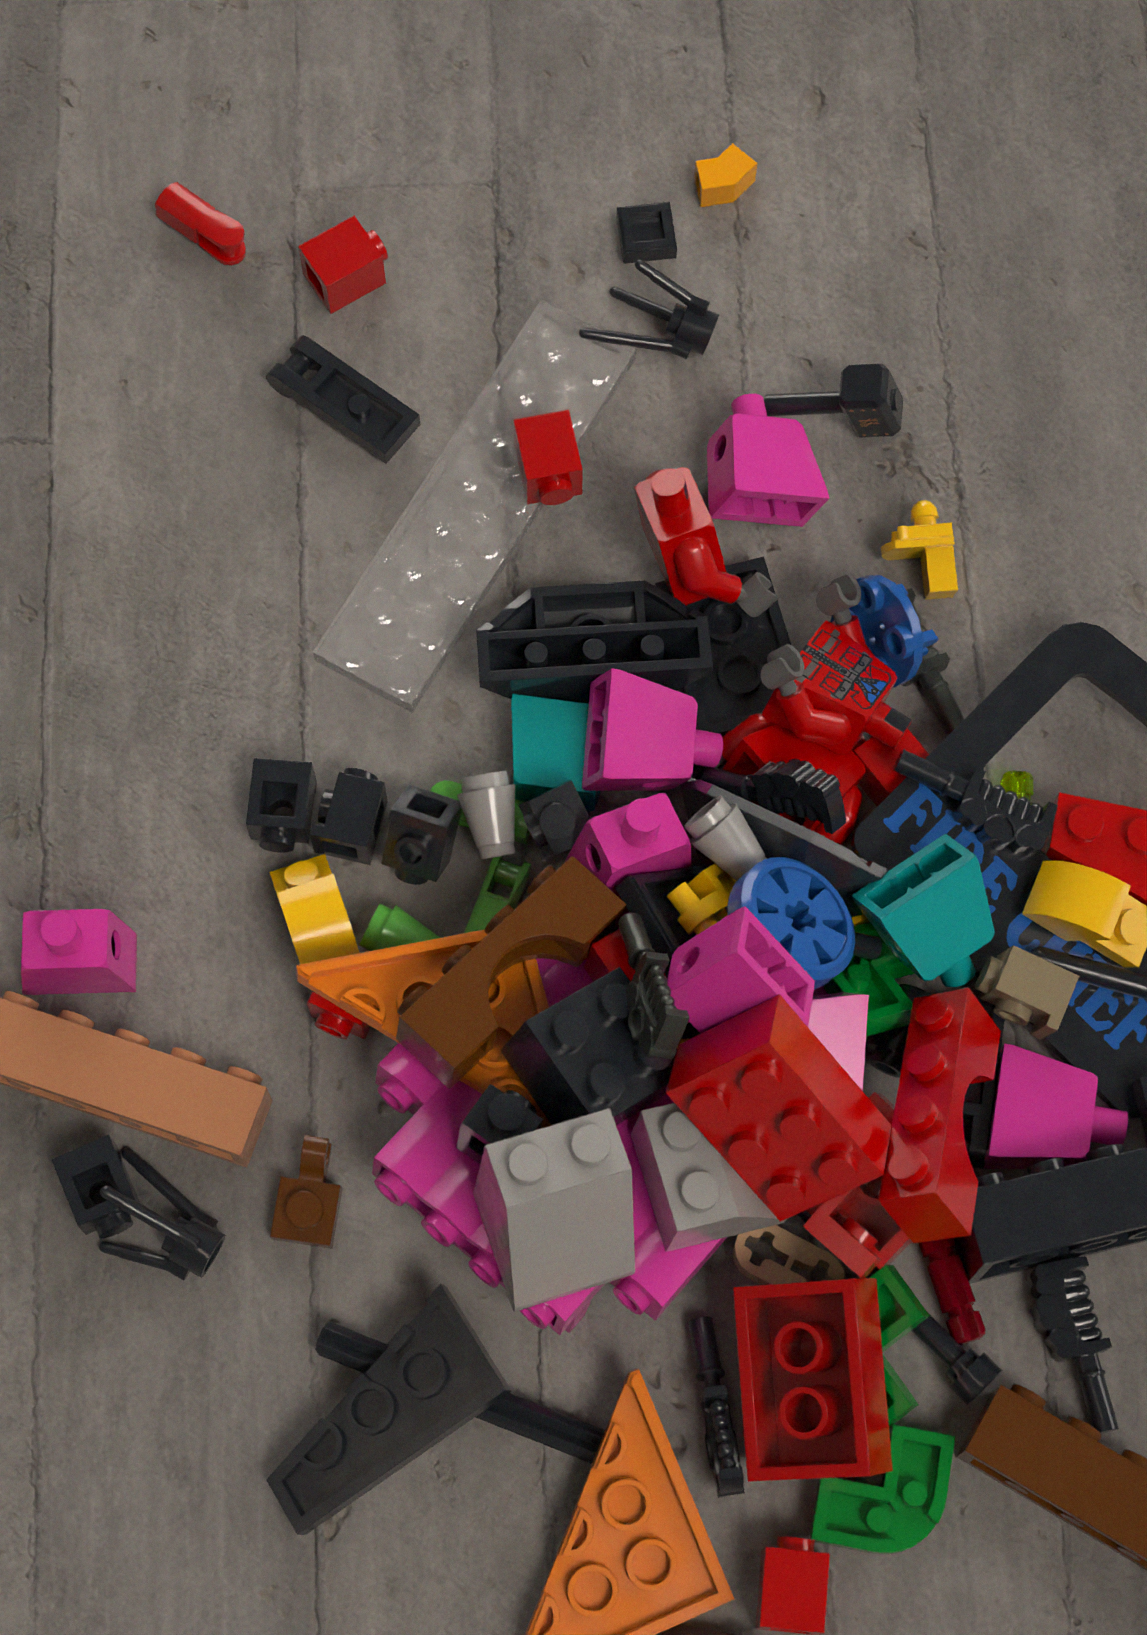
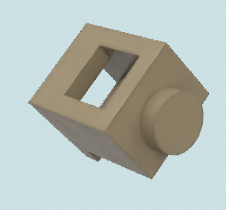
(1027, 990)

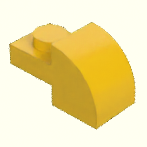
(1089, 908)
(314, 910)

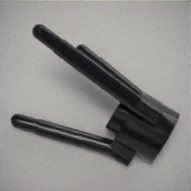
(688, 325)
(190, 1243)

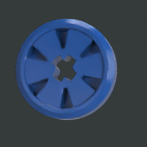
(793, 898)

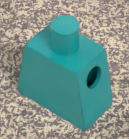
(549, 746)
(932, 911)

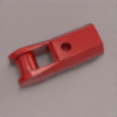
(202, 224)

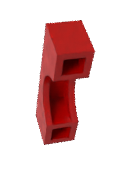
(927, 1166)

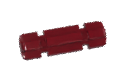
(953, 1290)

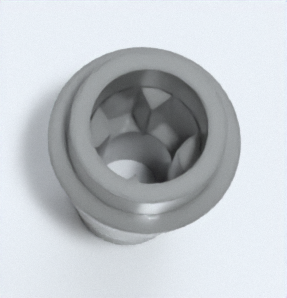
(490, 812)
(725, 837)

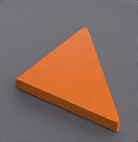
(379, 981)
(635, 1539)

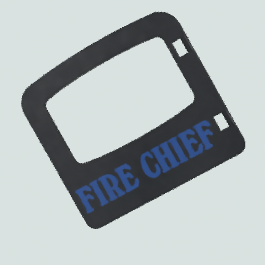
(1100, 1027)

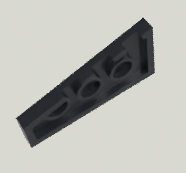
(406, 1403)

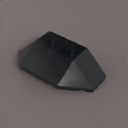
(569, 635)
(790, 840)

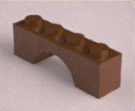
(558, 921)

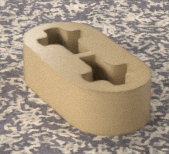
(788, 1247)

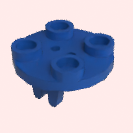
(891, 626)

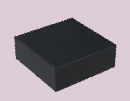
(646, 232)

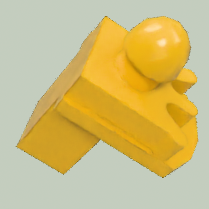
(931, 544)

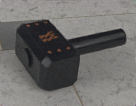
(865, 397)

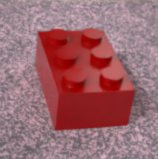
(779, 1108)
(812, 1380)

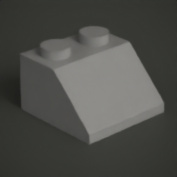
(691, 1184)

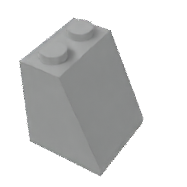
(558, 1209)

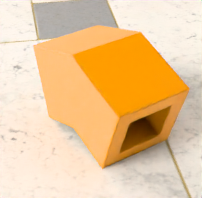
(724, 177)

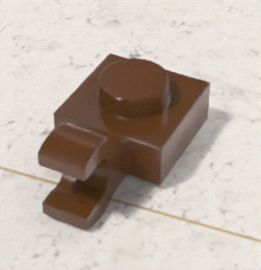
(308, 1206)

